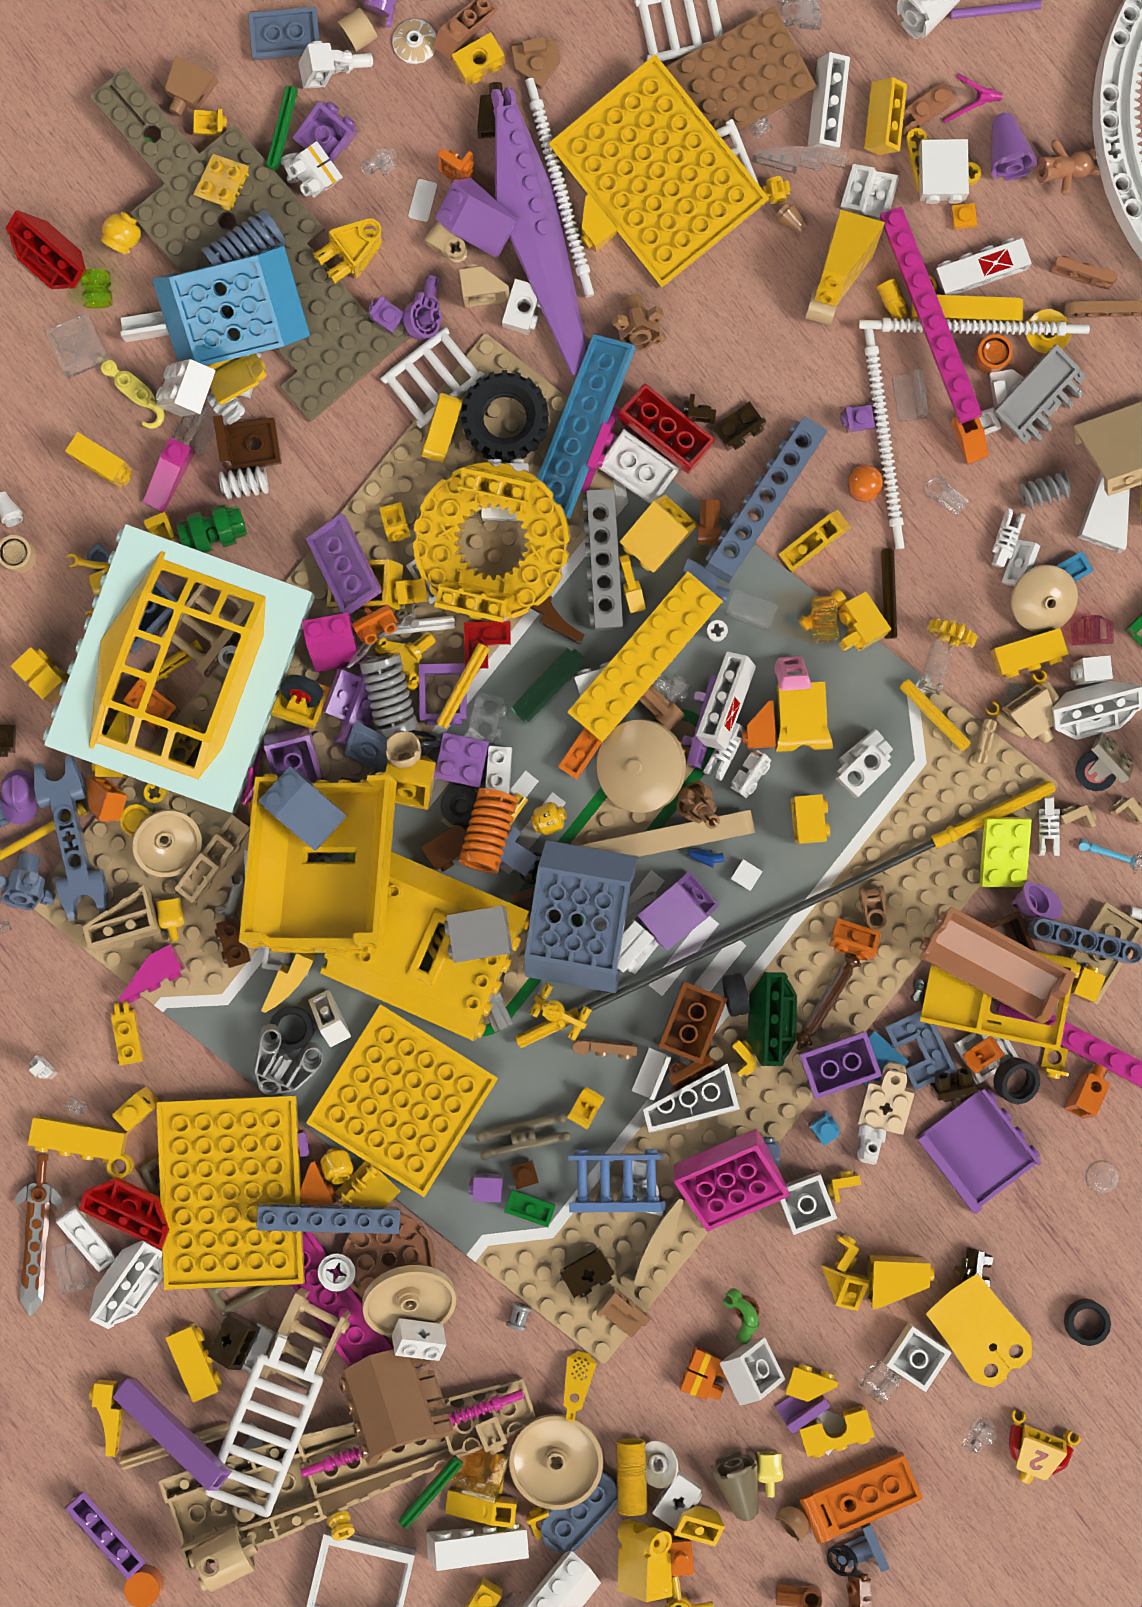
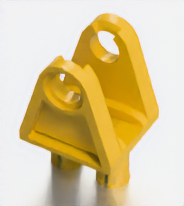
(352, 247)

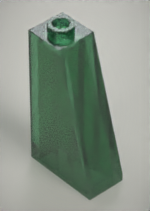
(548, 686)

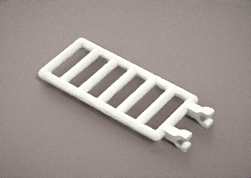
(290, 1445)

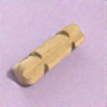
(985, 741)

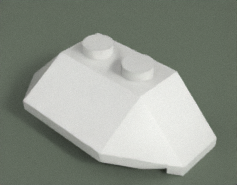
(1096, 708)
(127, 1284)

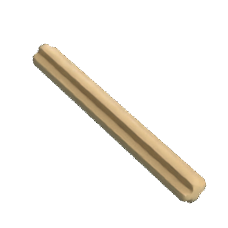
(158, 1451)

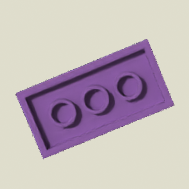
(344, 564)

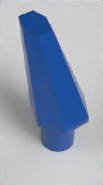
(706, 857)

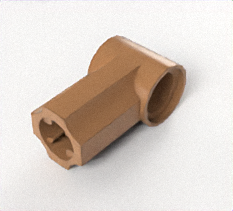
(664, 711)

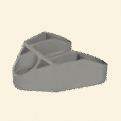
(298, 1072)

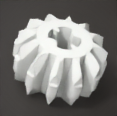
(230, 410)

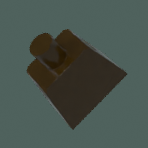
(486, 116)

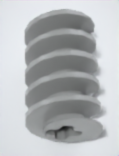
(1045, 490)

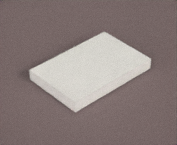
(638, 467)

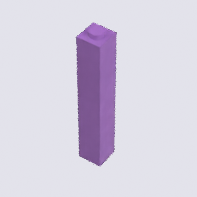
(172, 1434)

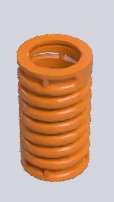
(493, 830)

